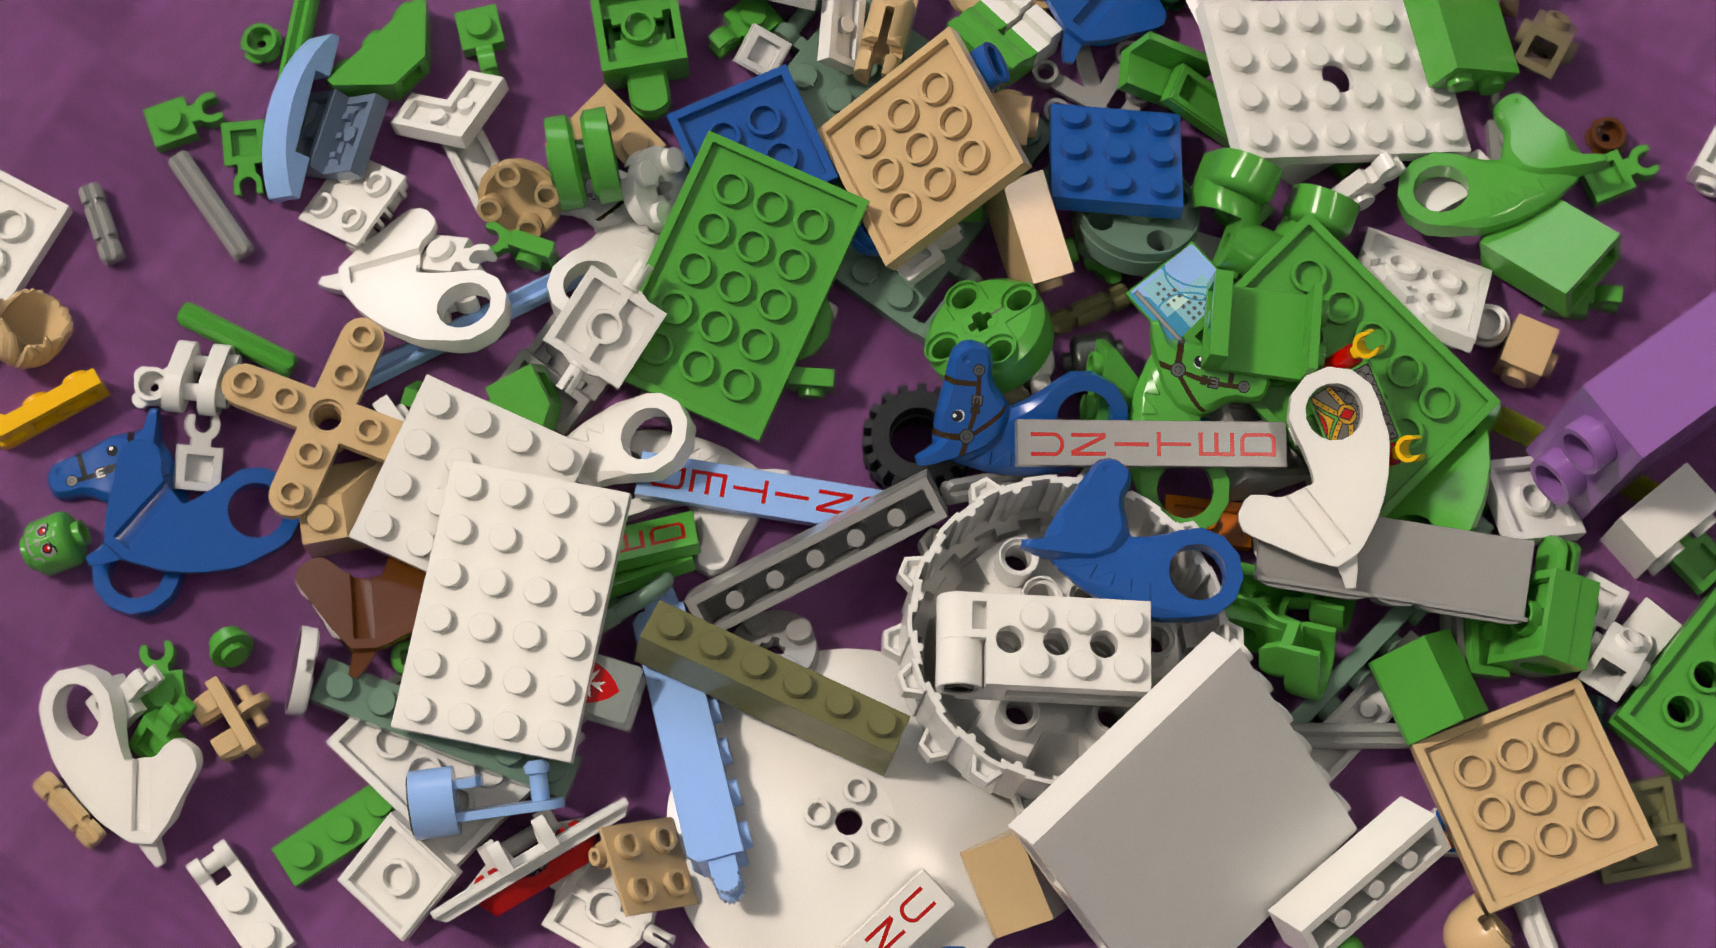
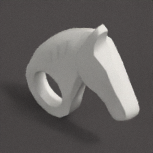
(719, 533)
(125, 794)

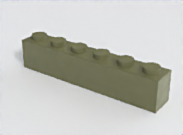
(771, 687)

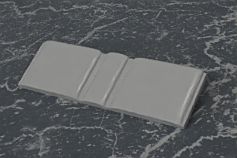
(1418, 566)

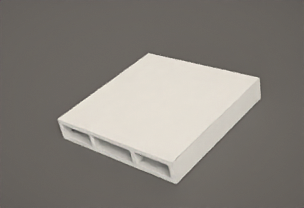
(1187, 812)

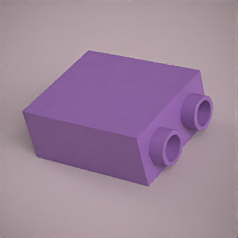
(1631, 414)

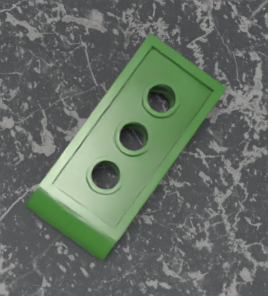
(1670, 682)

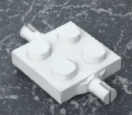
(604, 327)
(592, 915)

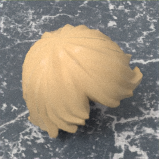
(32, 328)

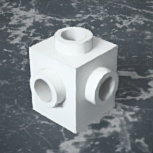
(1616, 661)

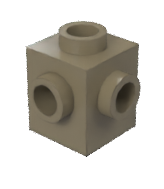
(1541, 55)

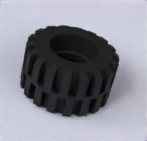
(888, 418)

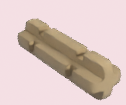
(69, 810)

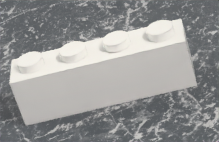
(1360, 877)

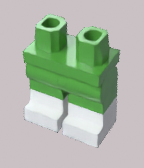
(1017, 32)

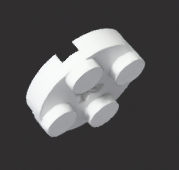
(647, 171)

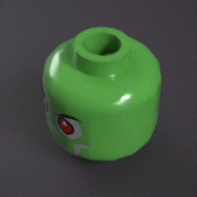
(55, 543)

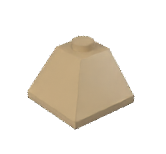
(337, 507)

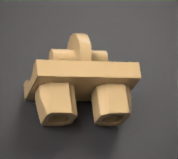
(239, 738)

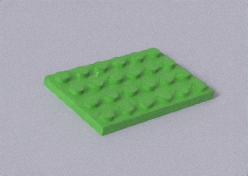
(741, 282)
(1419, 375)

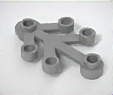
(1092, 92)

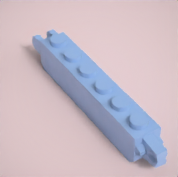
(698, 774)

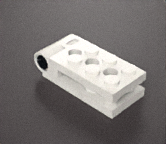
(976, 668)

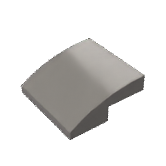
(584, 396)

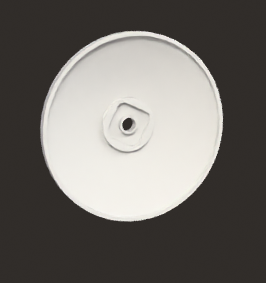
(808, 878)

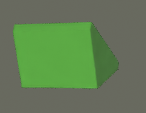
(1428, 686)

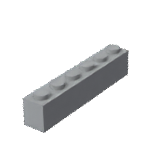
(819, 552)

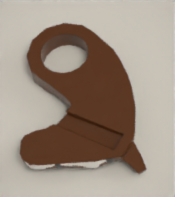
(363, 611)

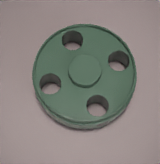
(1134, 242)

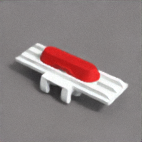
(504, 879)

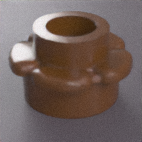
(1606, 126)

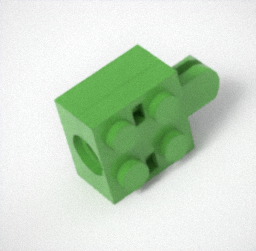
(641, 51)
(1559, 617)

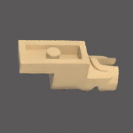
(885, 37)

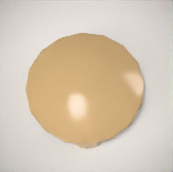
(519, 196)

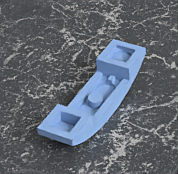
(282, 165)

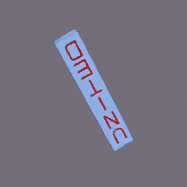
(753, 492)

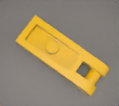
(49, 408)

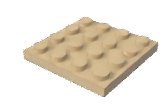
(923, 148)
(1533, 796)

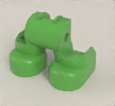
(1241, 186)
(1287, 647)

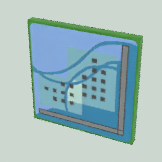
(1175, 291)

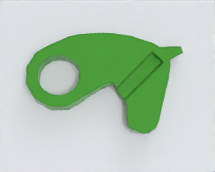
(1534, 172)

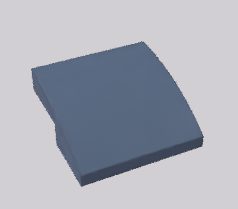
(340, 133)

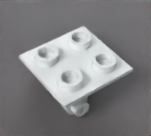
(354, 206)

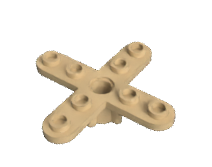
(305, 407)

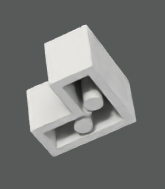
(1652, 529)

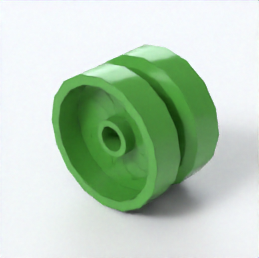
(578, 160)

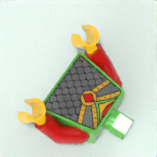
(1335, 412)

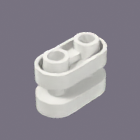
(183, 372)

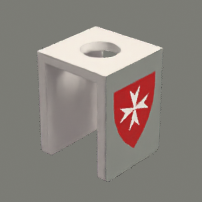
(614, 693)

